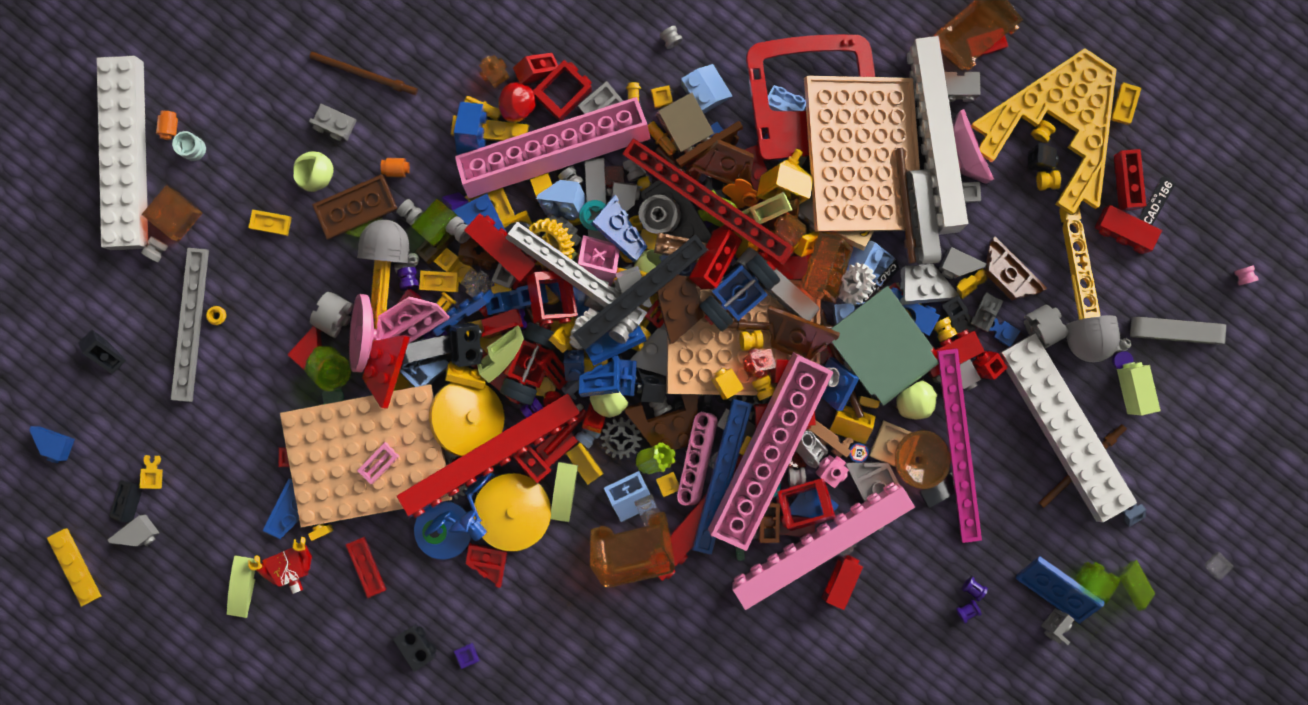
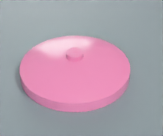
(361, 333)

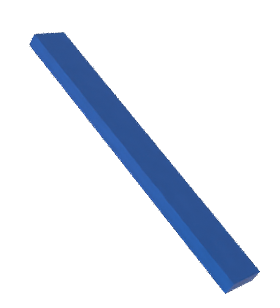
(722, 472)

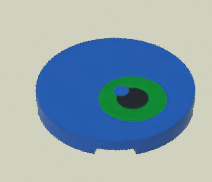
(441, 543)

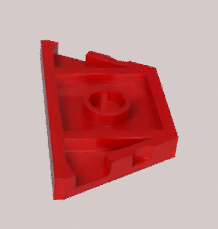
(384, 367)

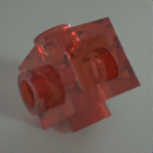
(759, 363)

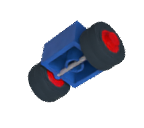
(739, 292)

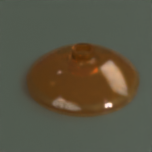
(933, 457)

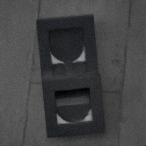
(958, 315)
(938, 493)

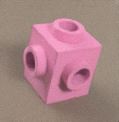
(832, 470)

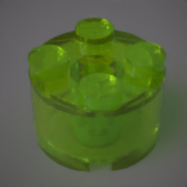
(327, 368)
(1097, 581)

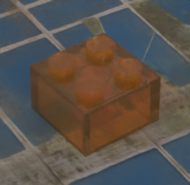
(172, 213)

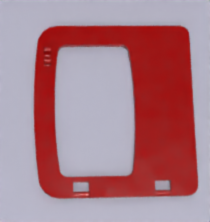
(789, 128)

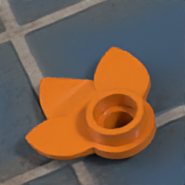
(741, 193)

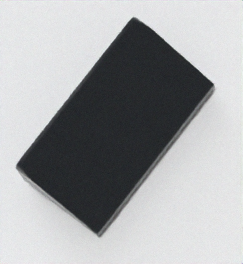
(126, 501)

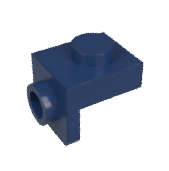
(573, 364)

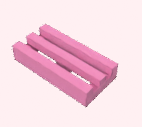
(390, 451)

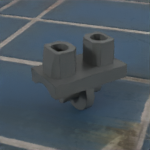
(986, 312)

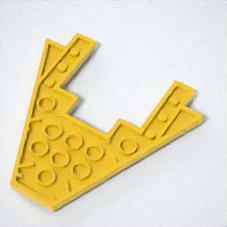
(1079, 97)

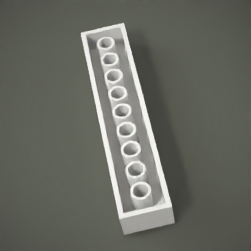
(937, 134)
(122, 152)
(1067, 429)

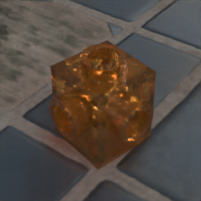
(493, 70)

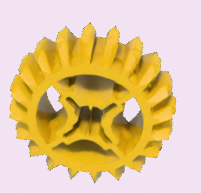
(555, 236)

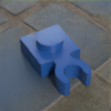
(1004, 332)

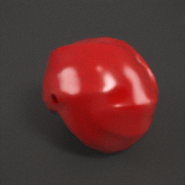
(516, 102)

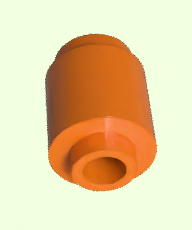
(167, 125)
(395, 167)

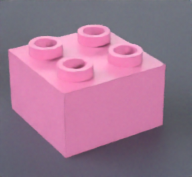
(598, 258)

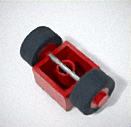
(524, 365)

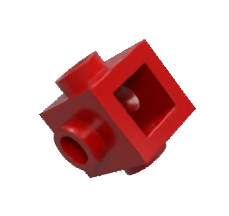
(989, 365)

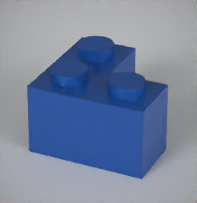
(468, 127)

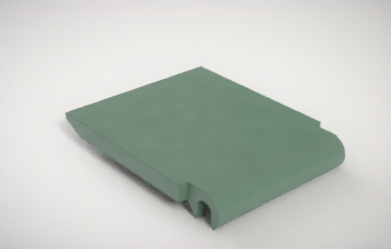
(884, 346)

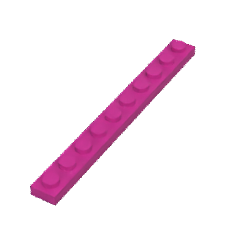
(959, 445)

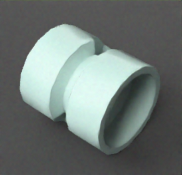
(189, 146)

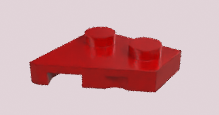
(488, 562)

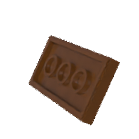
(355, 207)

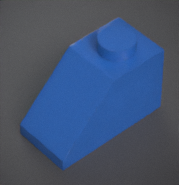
(52, 444)

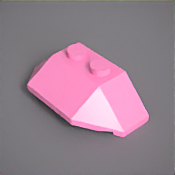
(969, 156)
(410, 318)

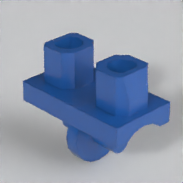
(627, 377)

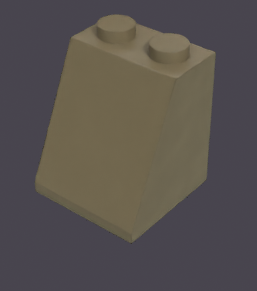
(685, 123)

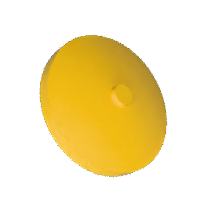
(465, 417)
(513, 511)

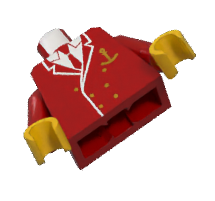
(285, 566)

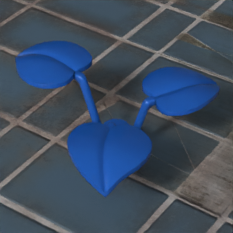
(466, 523)

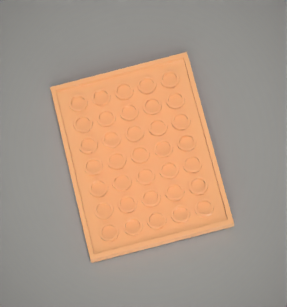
(853, 147)
(707, 349)
(337, 438)

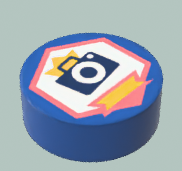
(858, 452)

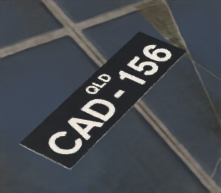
(1157, 200)
(886, 276)

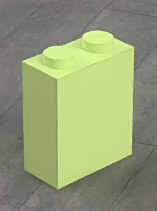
(1138, 389)

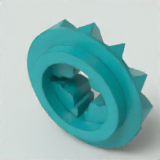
(585, 213)

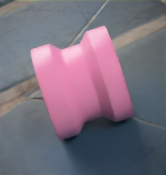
(1246, 275)

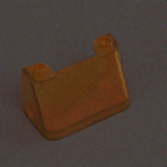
(976, 30)
(632, 553)

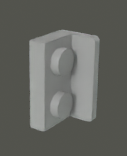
(333, 122)
(1056, 625)

